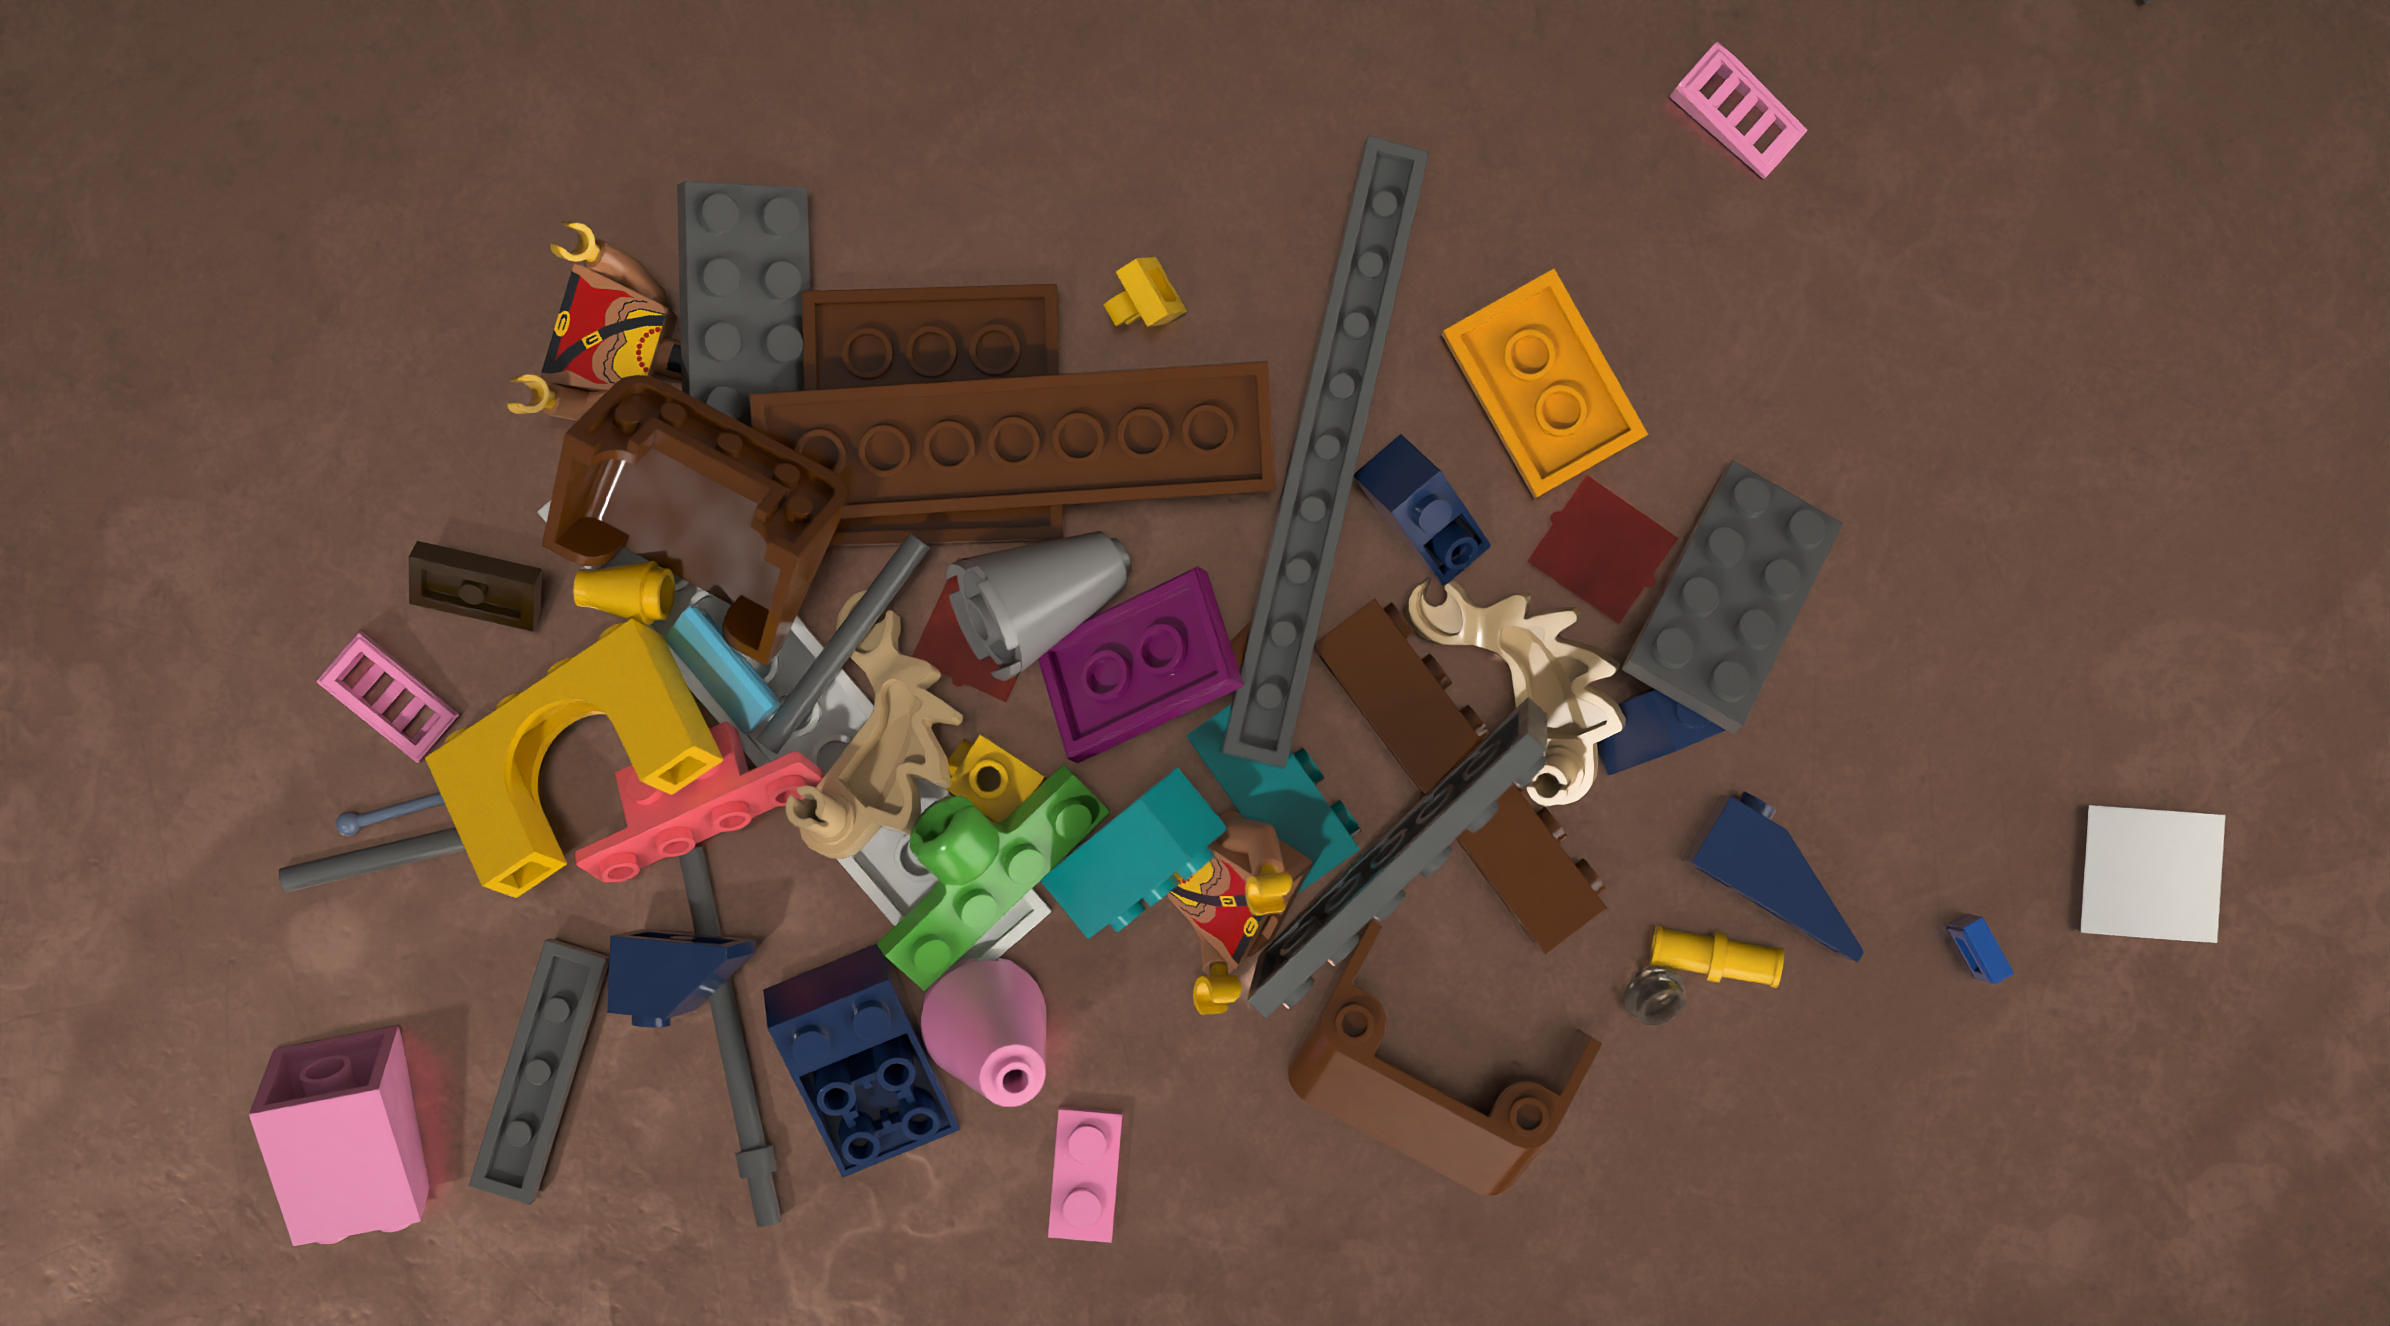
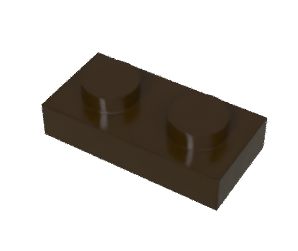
(475, 586)

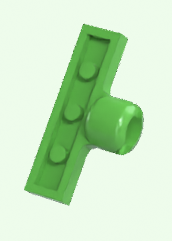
(984, 869)

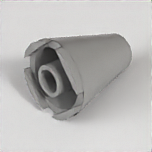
(1034, 595)

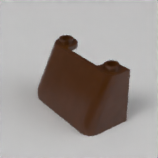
(697, 499)

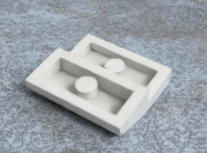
(2153, 874)

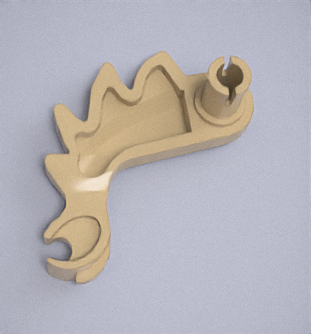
(1543, 667)
(877, 771)

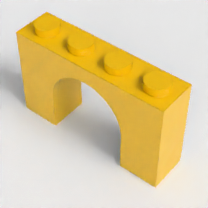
(494, 766)

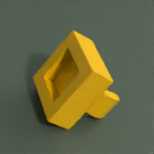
(1146, 295)

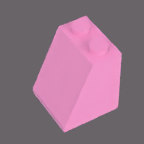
(342, 1136)

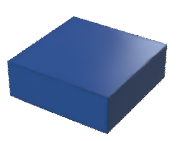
(1980, 949)

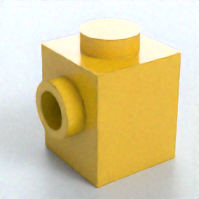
(992, 777)

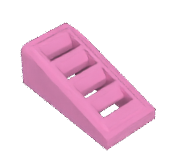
(1755, 94)
(332, 681)

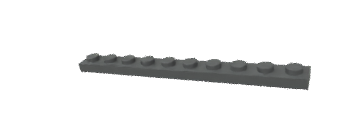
(1324, 453)

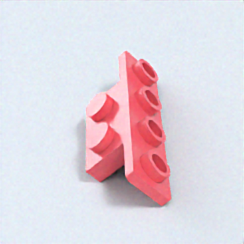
(711, 804)

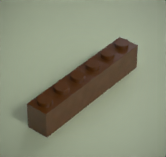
(1429, 738)

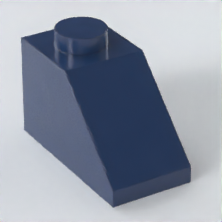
(1652, 730)
(669, 972)

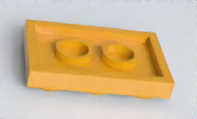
(1544, 383)

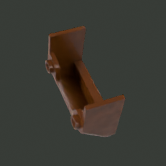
(1341, 1076)

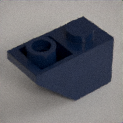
(1422, 509)

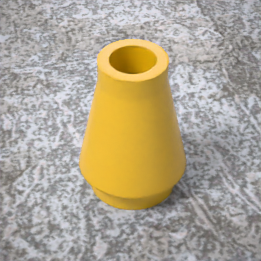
(627, 591)

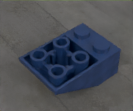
(859, 1059)

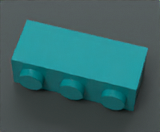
(1282, 798)
(1136, 857)

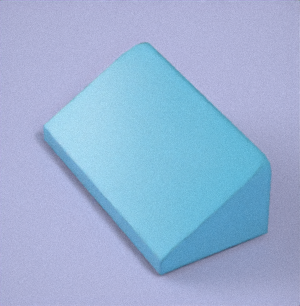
(722, 669)

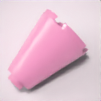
(988, 1029)

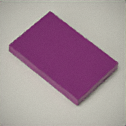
(1139, 665)

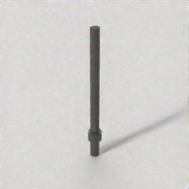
(756, 1159)

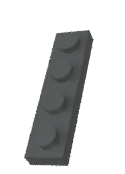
(539, 1071)

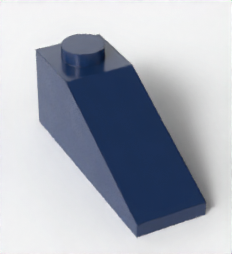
(1765, 866)

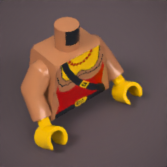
(606, 330)
(1238, 903)

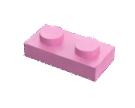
(1085, 1174)

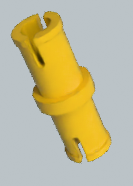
(1717, 956)

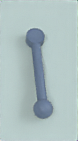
(349, 823)

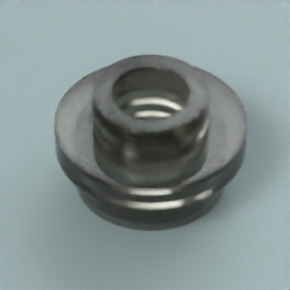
(1655, 995)

